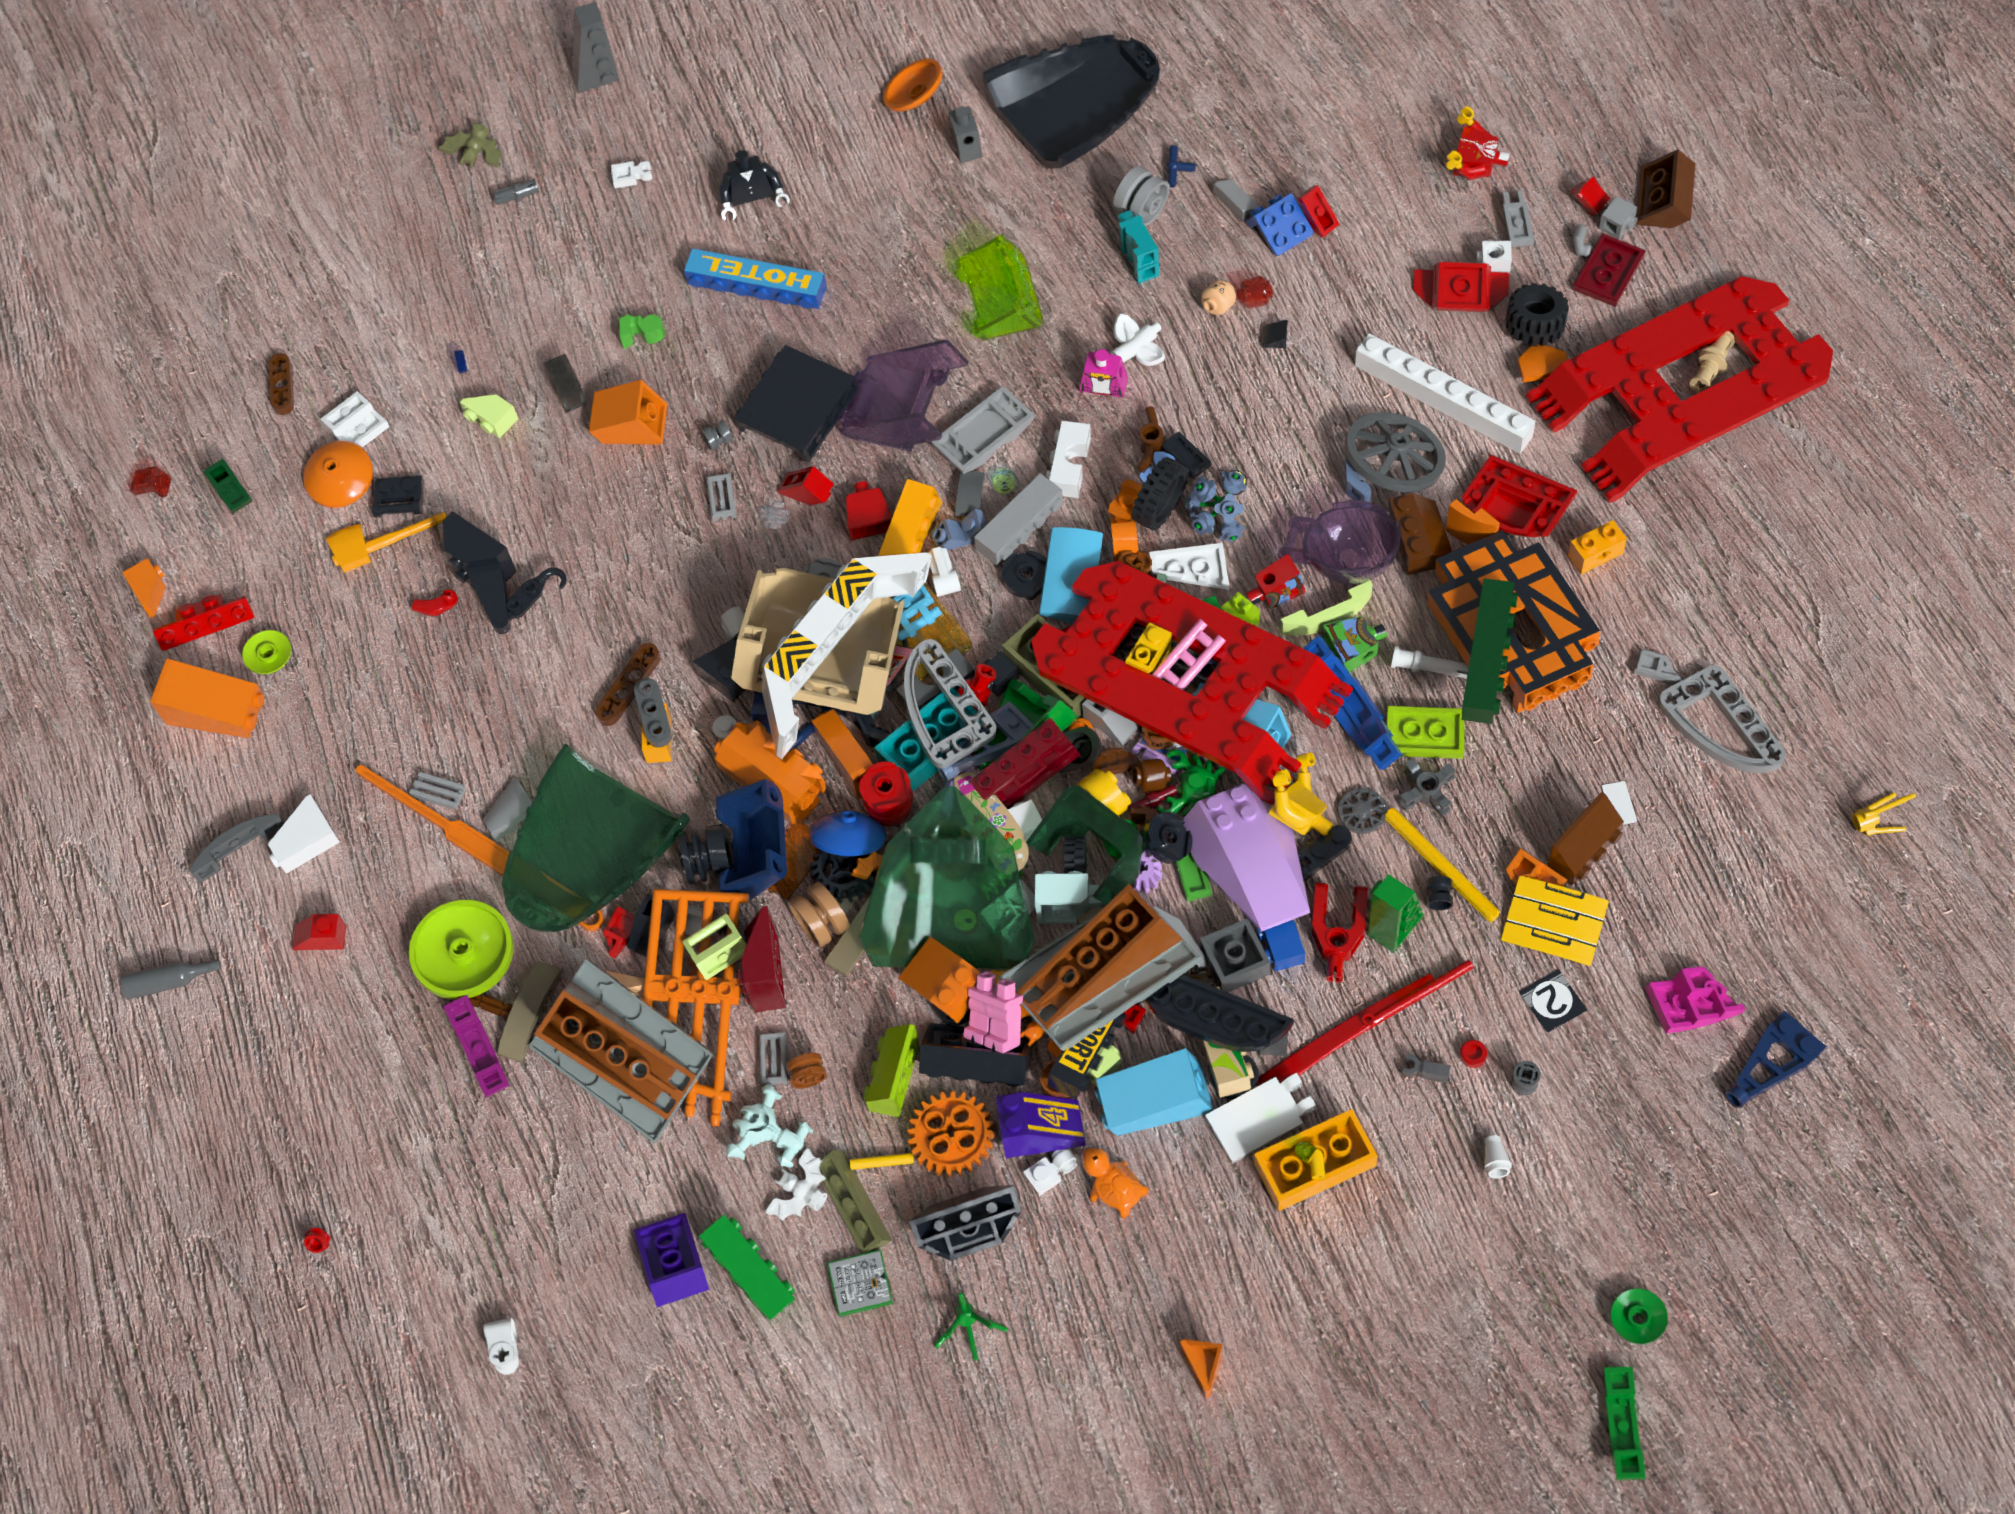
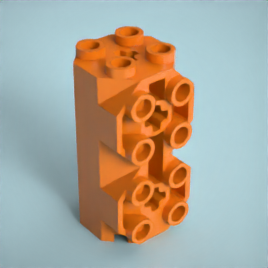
(750, 756)

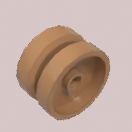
(818, 914)

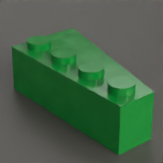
(1392, 912)
(747, 1267)

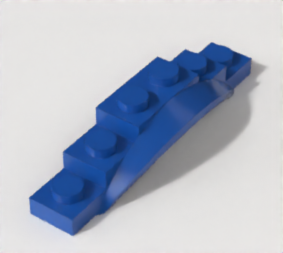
(1359, 713)

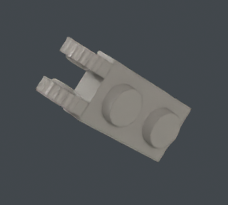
(1517, 220)

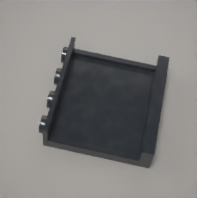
(797, 402)

